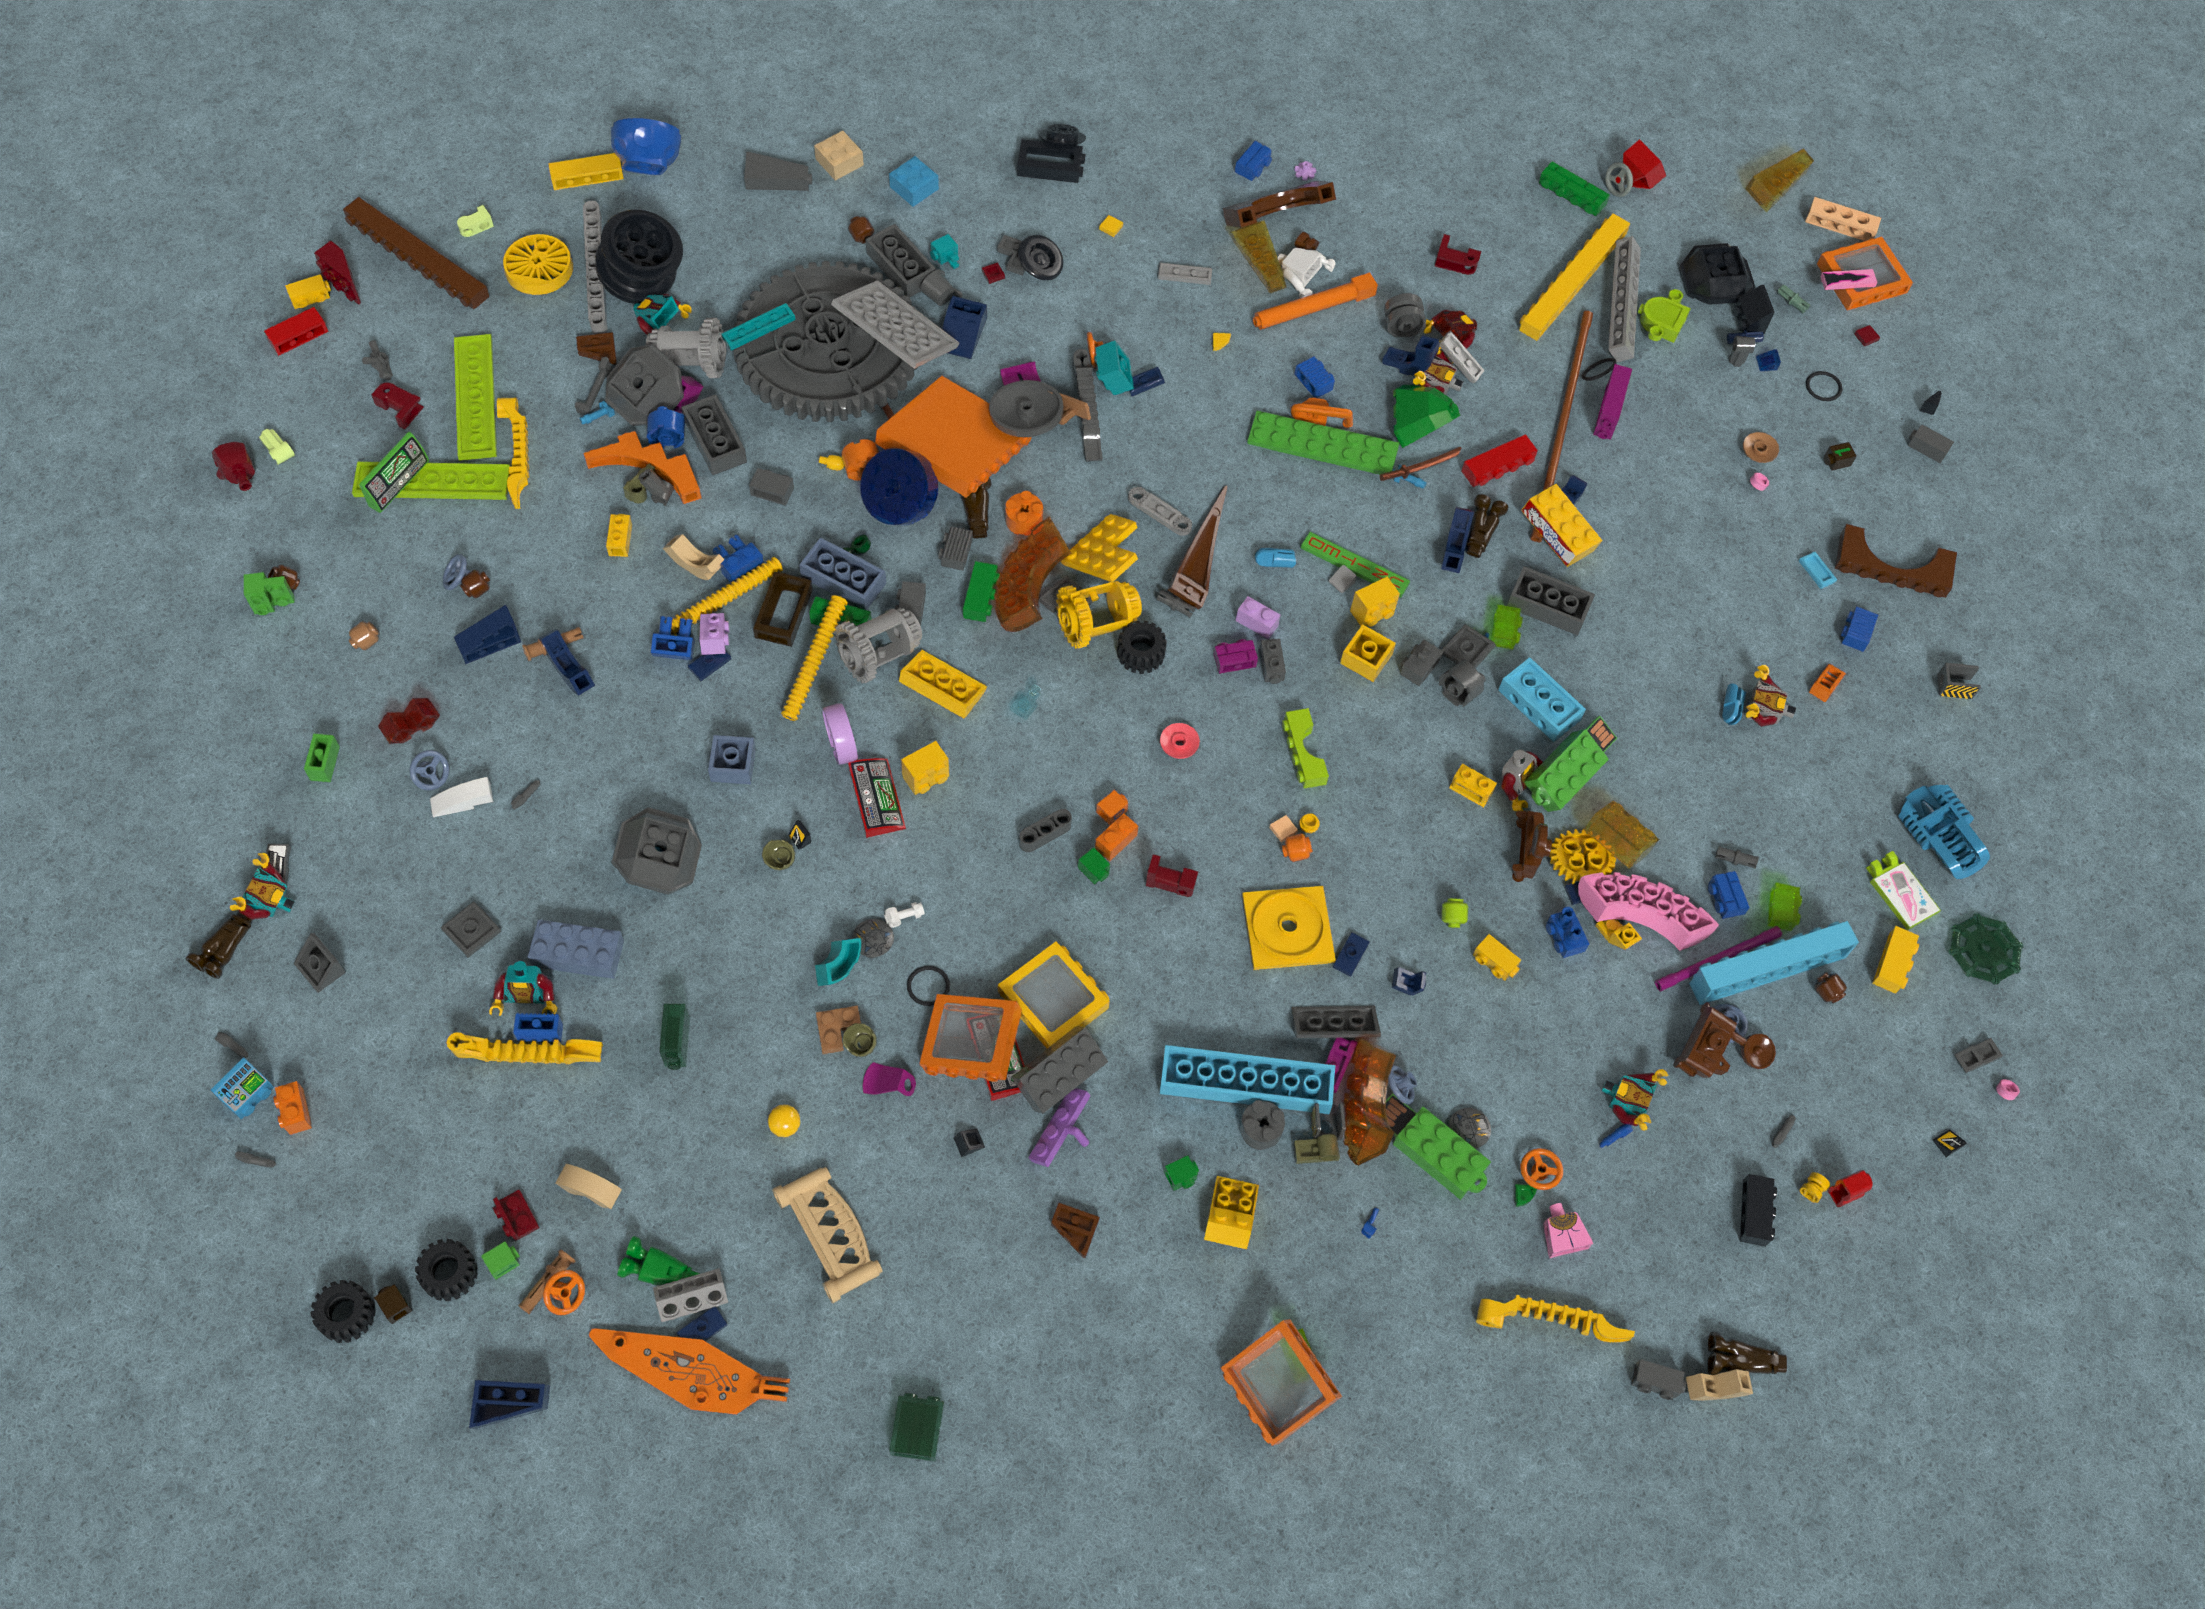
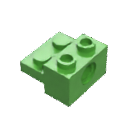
(266, 592)

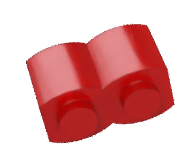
(1850, 1188)

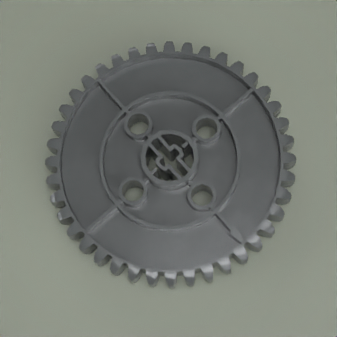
(822, 358)

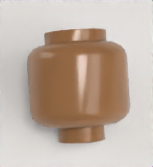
(363, 635)

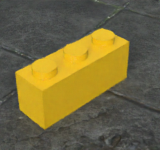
(1896, 960)

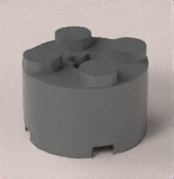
(1462, 683)
(1270, 1133)

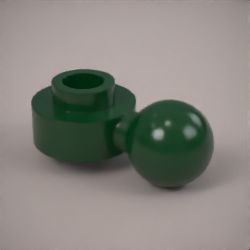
(859, 545)

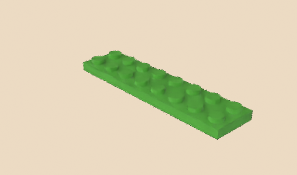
(1323, 443)

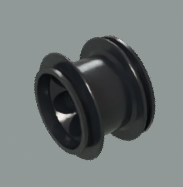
(633, 273)

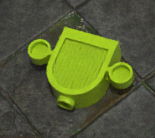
(1664, 316)

